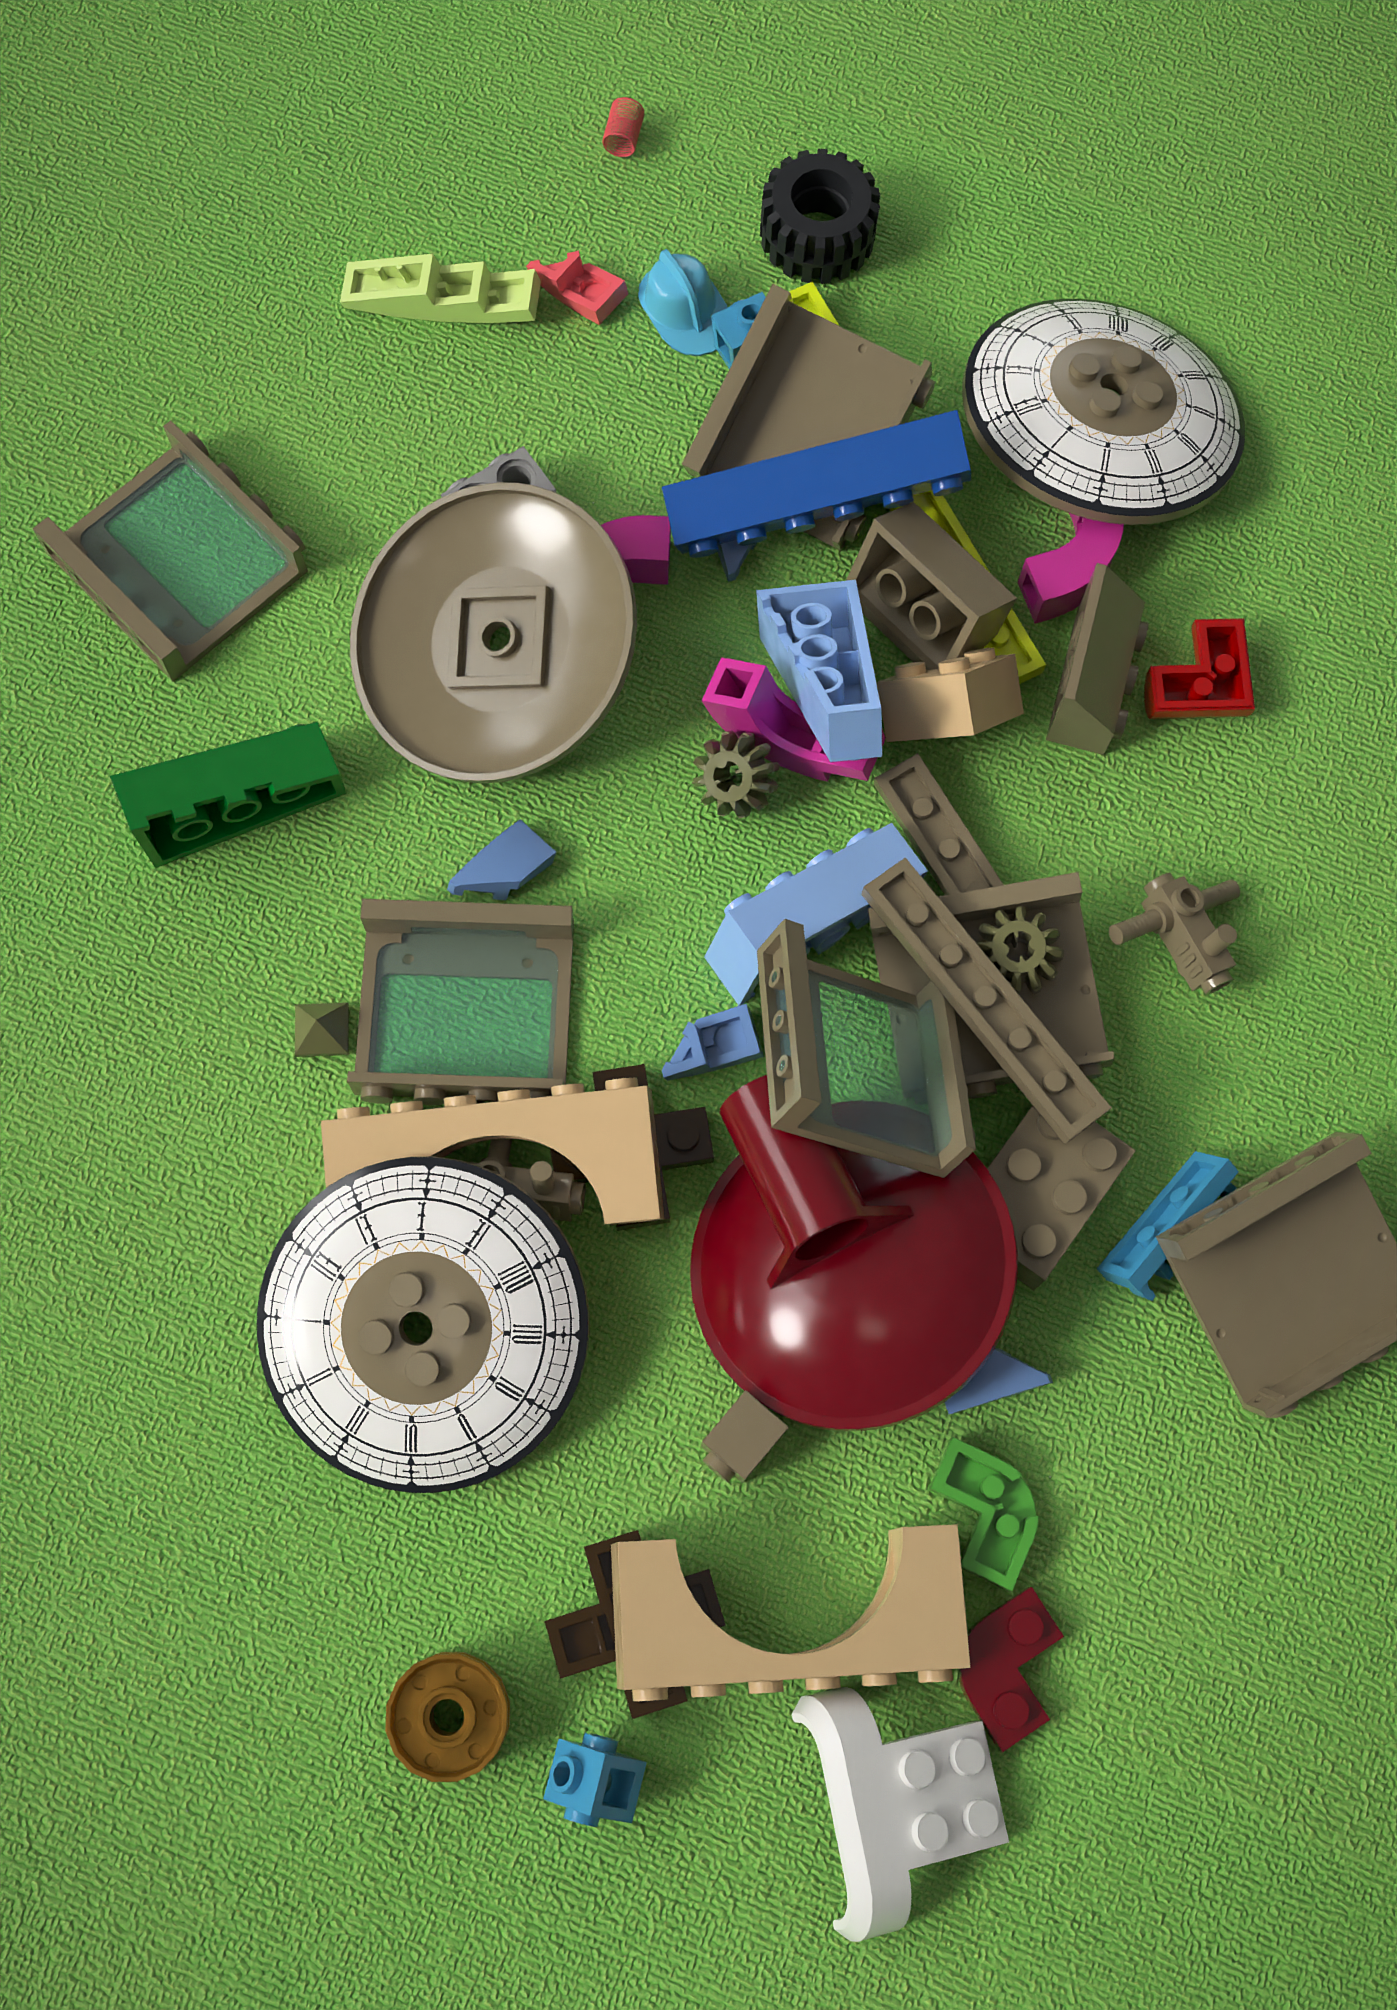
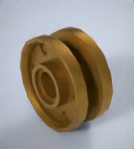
(411, 1722)

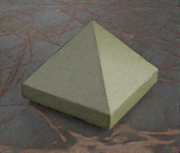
(321, 1029)

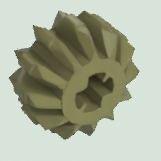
(720, 784)
(1038, 950)

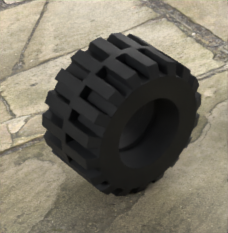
(824, 186)

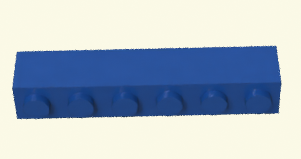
(817, 484)

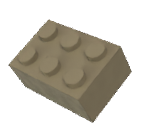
(1053, 1188)

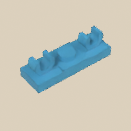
(1189, 1191)

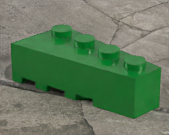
(226, 791)

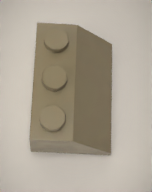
(926, 589)
(1099, 665)

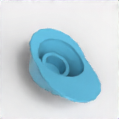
(681, 302)

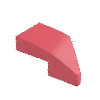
(582, 286)

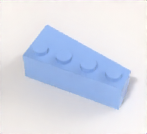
(826, 662)
(820, 898)

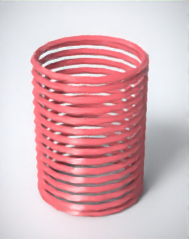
(612, 120)

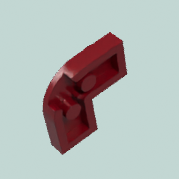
(996, 1649)

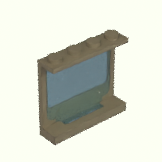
(178, 555)
(462, 1000)
(861, 1061)

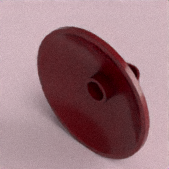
(847, 1278)

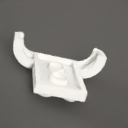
(898, 1804)

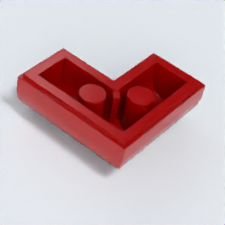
(1213, 686)

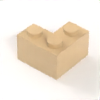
(953, 700)

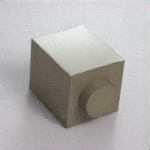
(742, 1439)

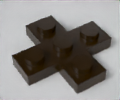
(680, 1135)
(588, 1635)

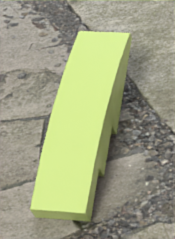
(445, 293)

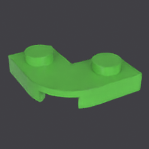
(1004, 1507)

